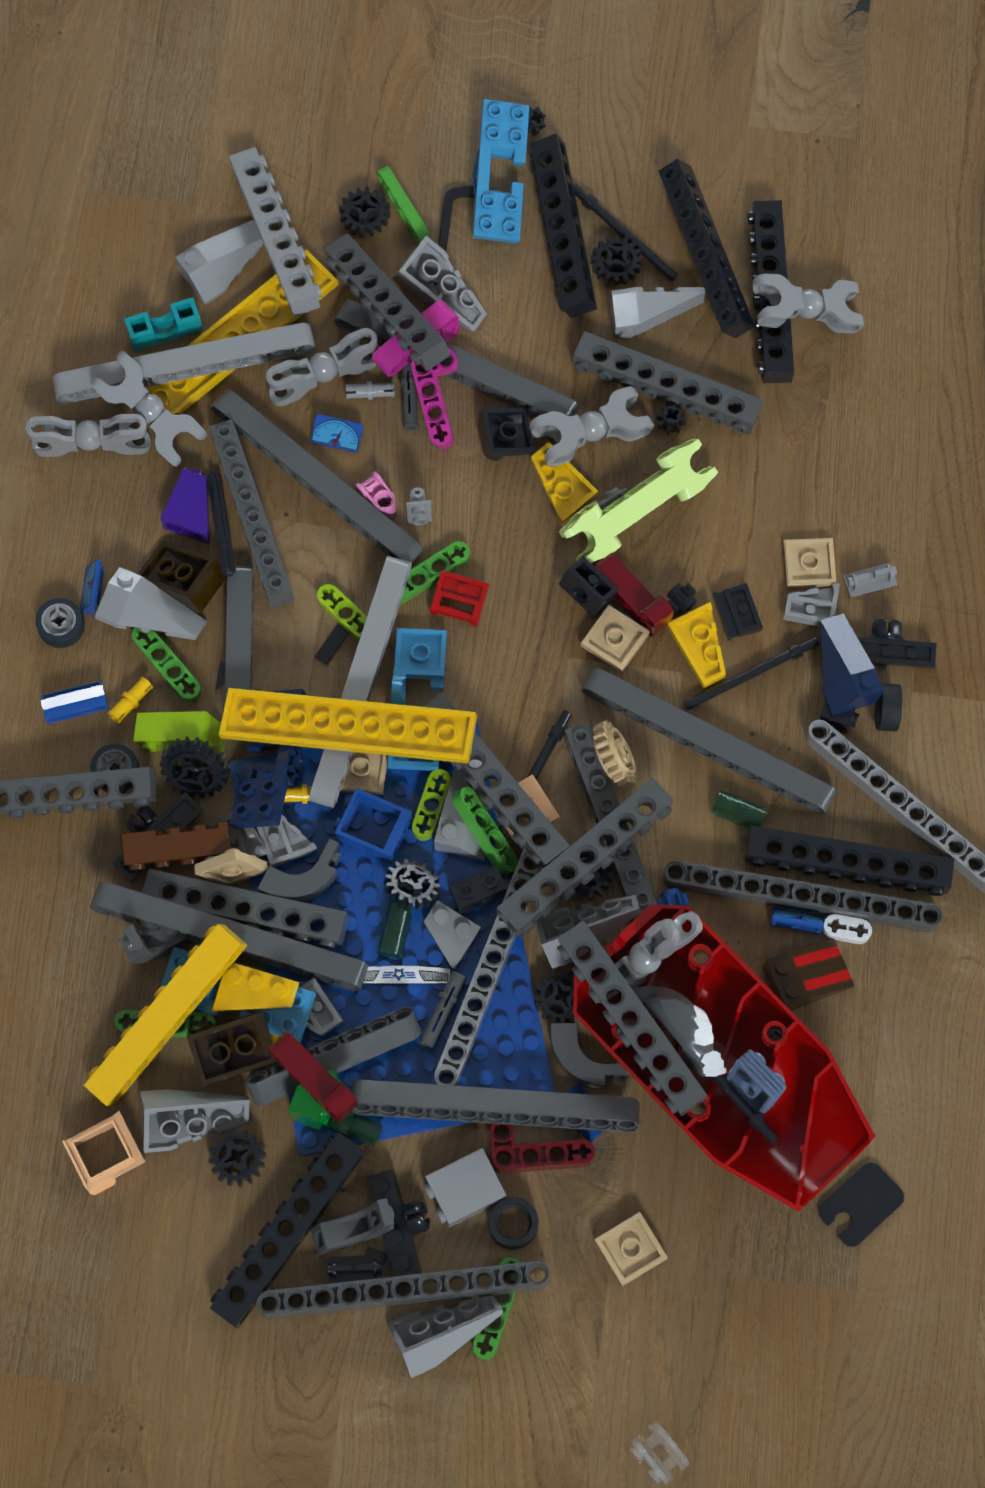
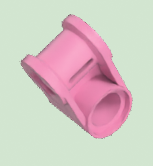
(376, 493)

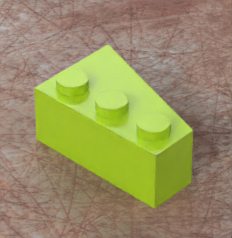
(158, 729)

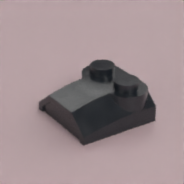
(505, 432)

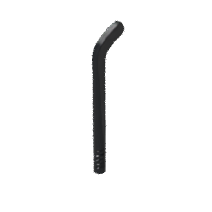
(450, 196)

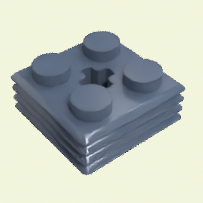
(756, 1081)

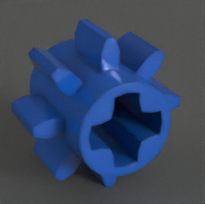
(673, 897)

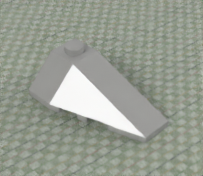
(217, 261)
(431, 265)
(140, 604)
(452, 832)
(601, 921)
(435, 1335)

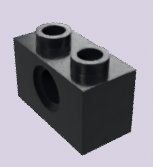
(588, 586)
(478, 890)

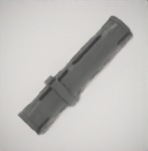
(409, 399)
(456, 982)

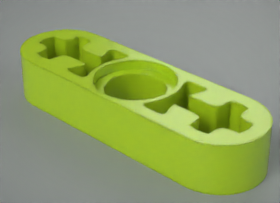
(328, 606)
(419, 819)

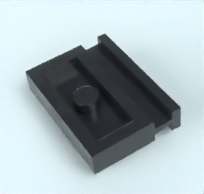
(737, 611)

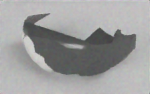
(687, 1025)

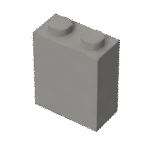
(464, 1188)

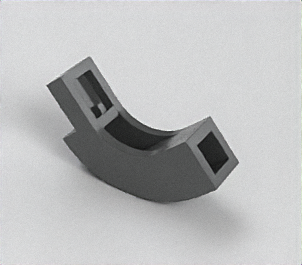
(306, 885)
(149, 944)
(576, 1064)
(354, 1229)

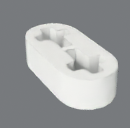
(845, 934)

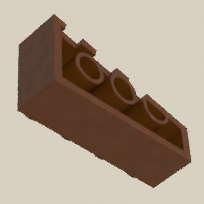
(173, 845)

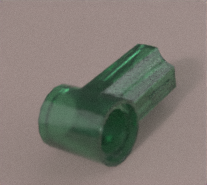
(358, 1128)

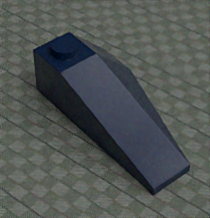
(846, 668)

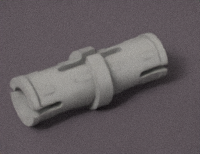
(370, 390)

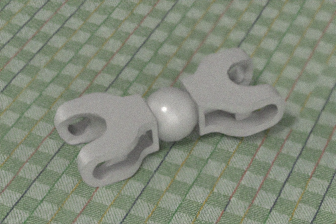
(790, 301)
(303, 374)
(149, 406)
(573, 432)
(67, 436)
(659, 943)

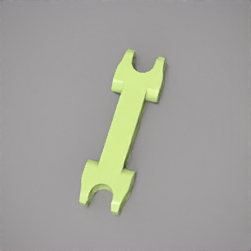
(605, 524)

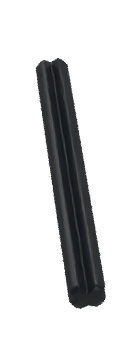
(221, 524)

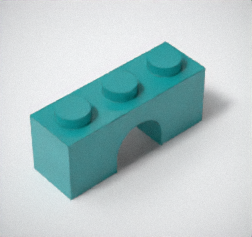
(179, 322)

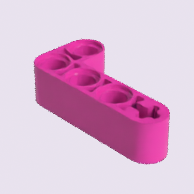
(392, 358)
(436, 400)

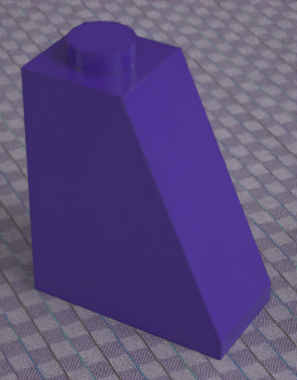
(189, 507)

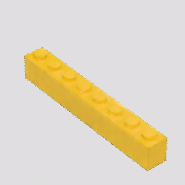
(165, 1014)

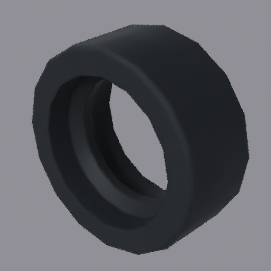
(889, 709)
(523, 1205)

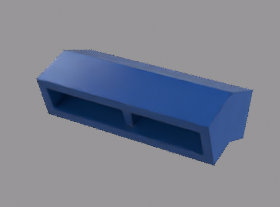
(74, 702)

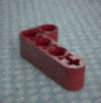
(634, 597)
(313, 1077)
(542, 1151)

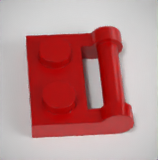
(461, 590)

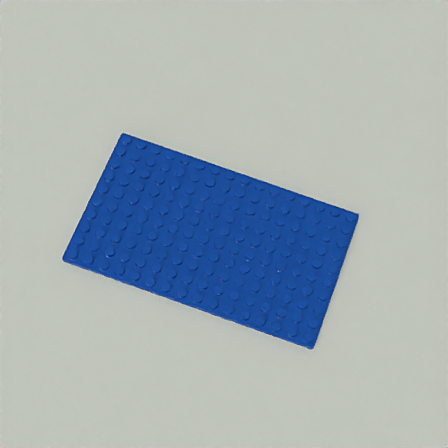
(510, 1040)

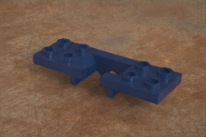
(261, 800)

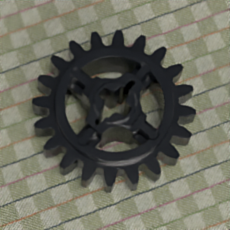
(196, 762)

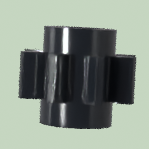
(535, 121)
(675, 419)
(682, 597)

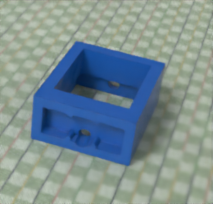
(352, 803)

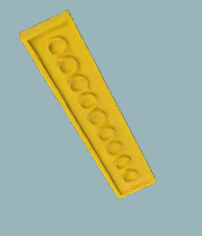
(258, 312)
(348, 725)

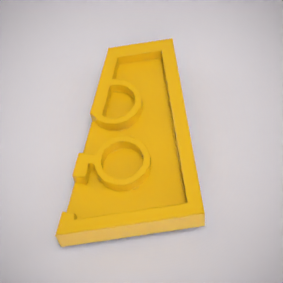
(564, 485)
(699, 643)
(251, 989)

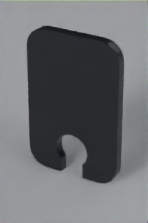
(867, 1198)

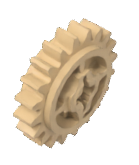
(614, 754)

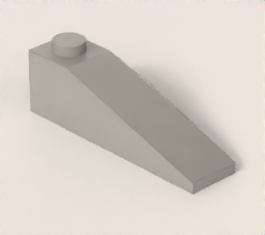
(638, 310)
(180, 1116)

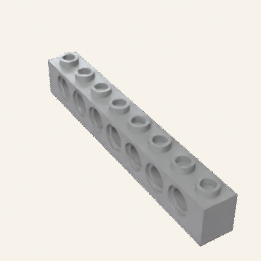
(299, 299)

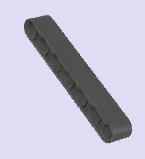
(239, 629)
(339, 1053)

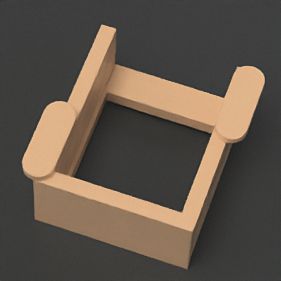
(105, 1179)

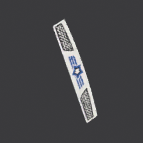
(406, 974)

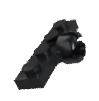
(893, 650)
(178, 815)
(400, 1240)

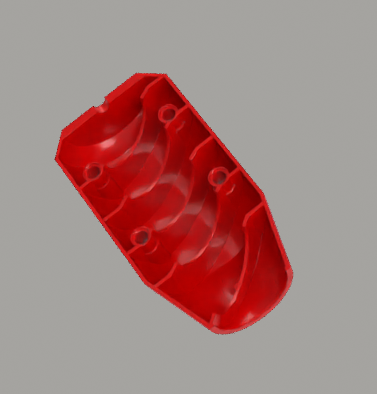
(814, 1116)

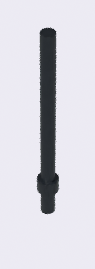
(590, 203)
(793, 652)
(554, 735)
(756, 1120)

